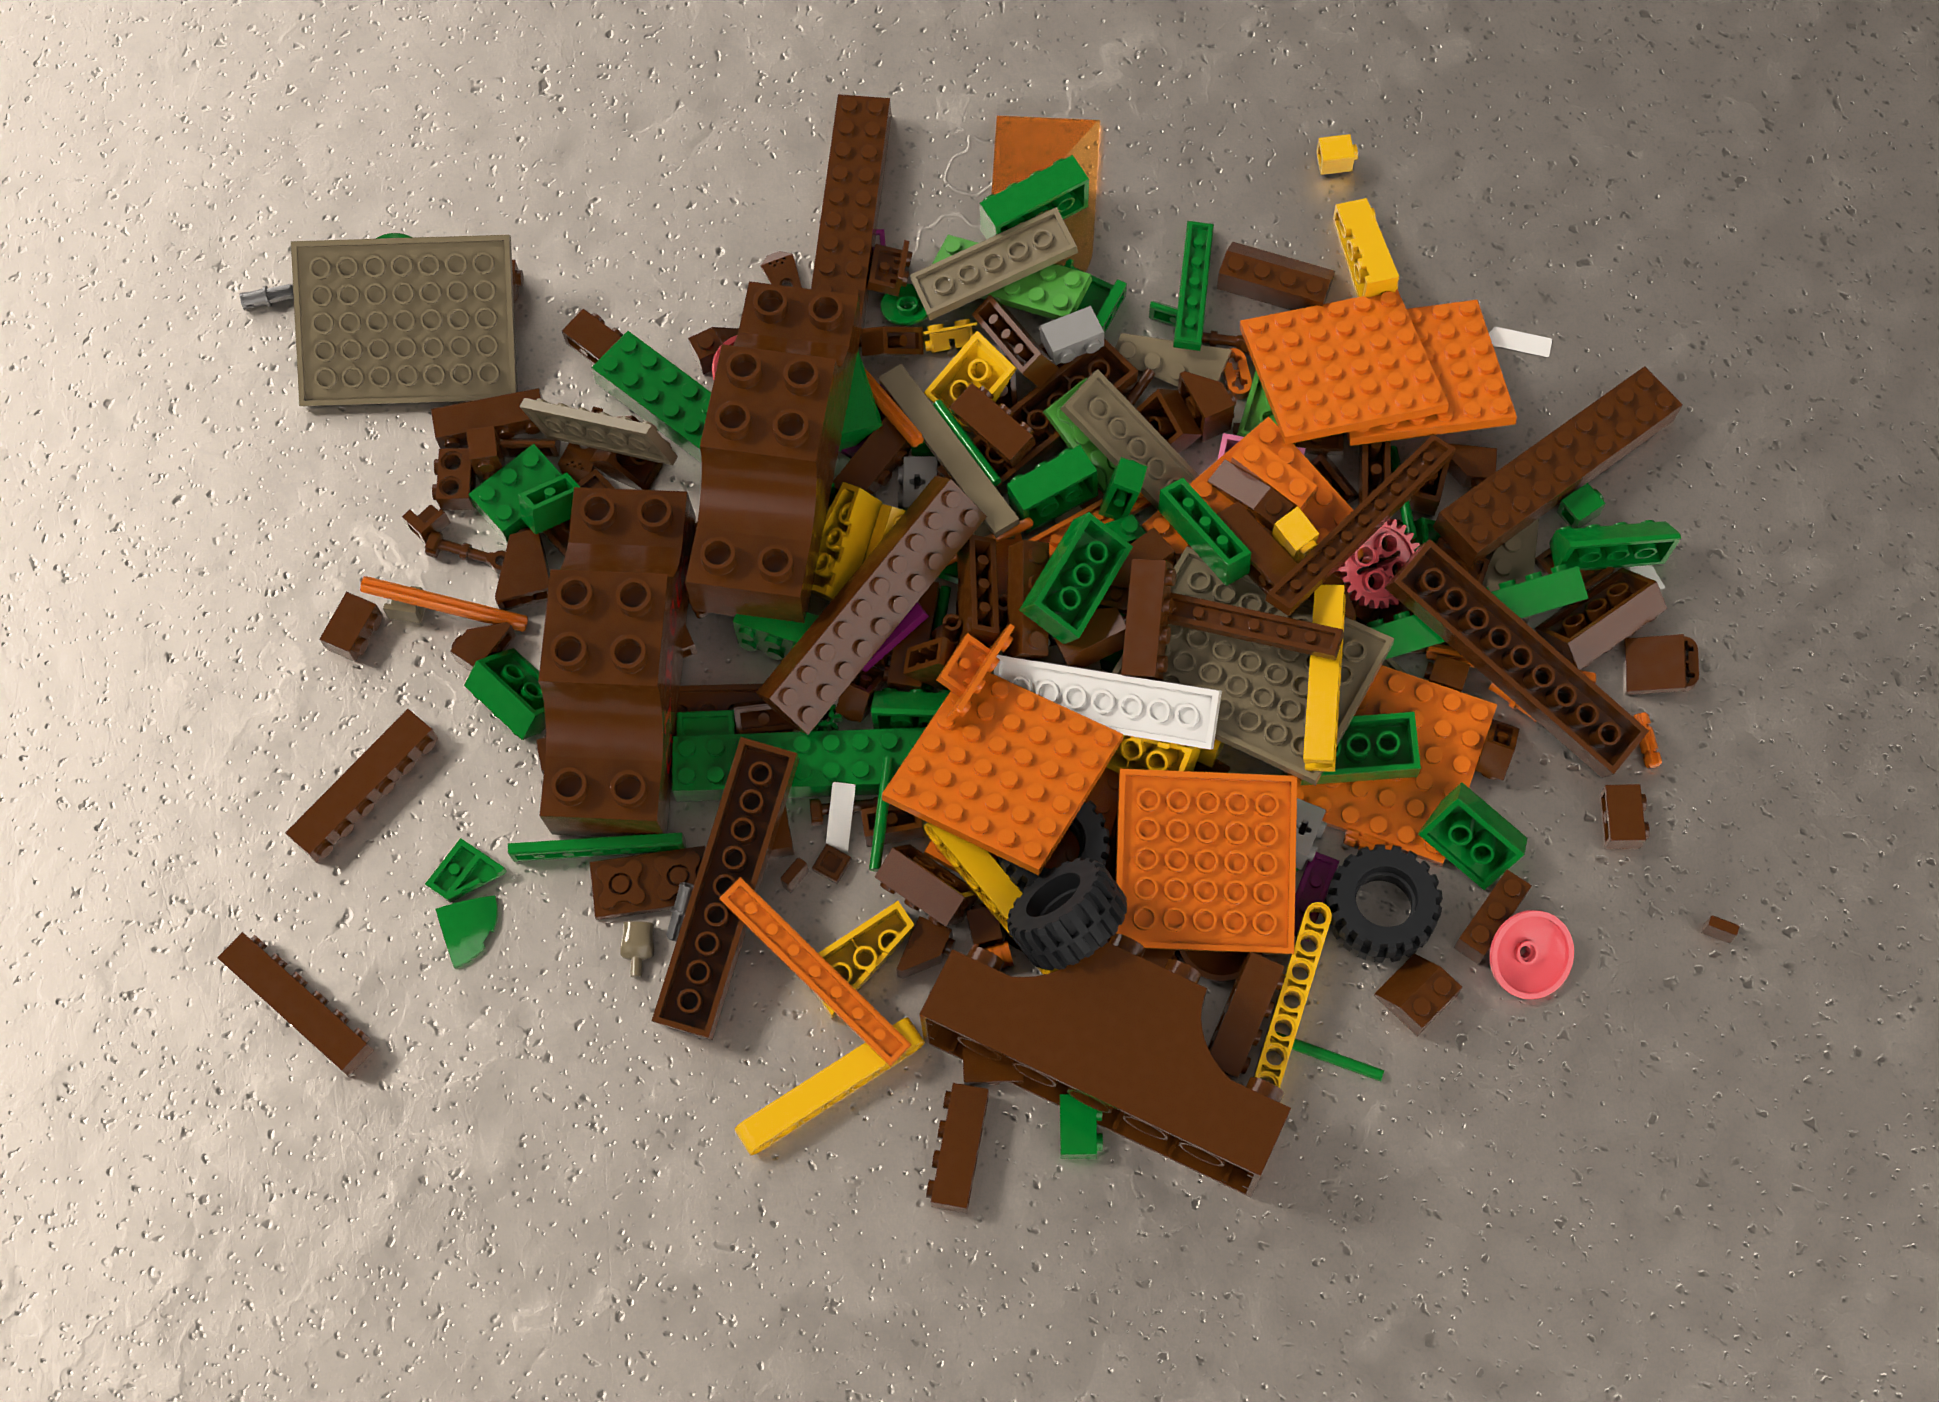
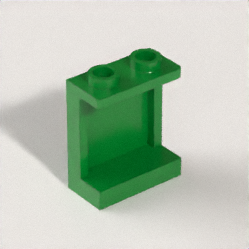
(1102, 297)

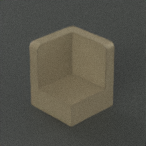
(404, 611)

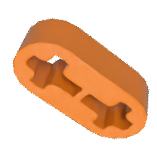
(1242, 373)

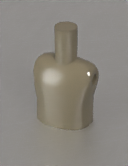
(637, 944)

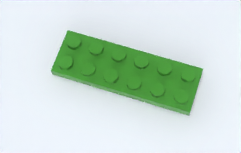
(1048, 292)

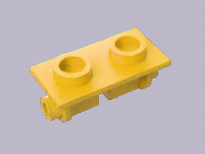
(940, 336)

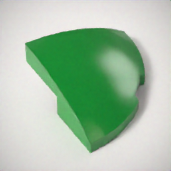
(467, 926)

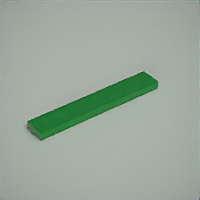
(1193, 286)
(595, 847)

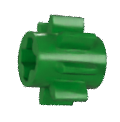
(831, 725)

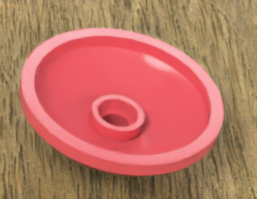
(1546, 955)

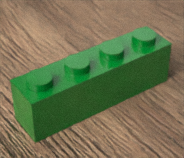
(1204, 531)

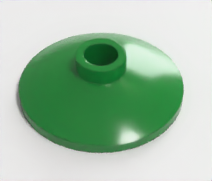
(904, 308)

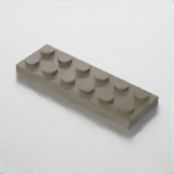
(993, 263)
(599, 431)
(1123, 432)

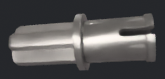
(266, 296)
(678, 910)

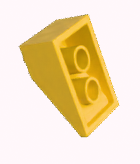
(975, 363)

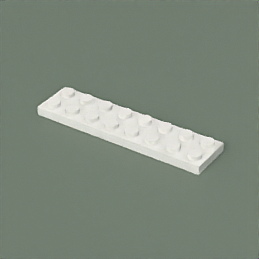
(1122, 702)

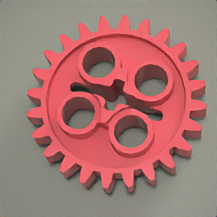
(1383, 572)

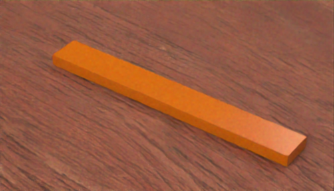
(815, 972)

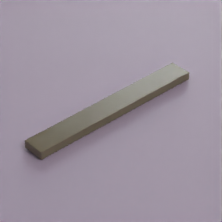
(949, 450)

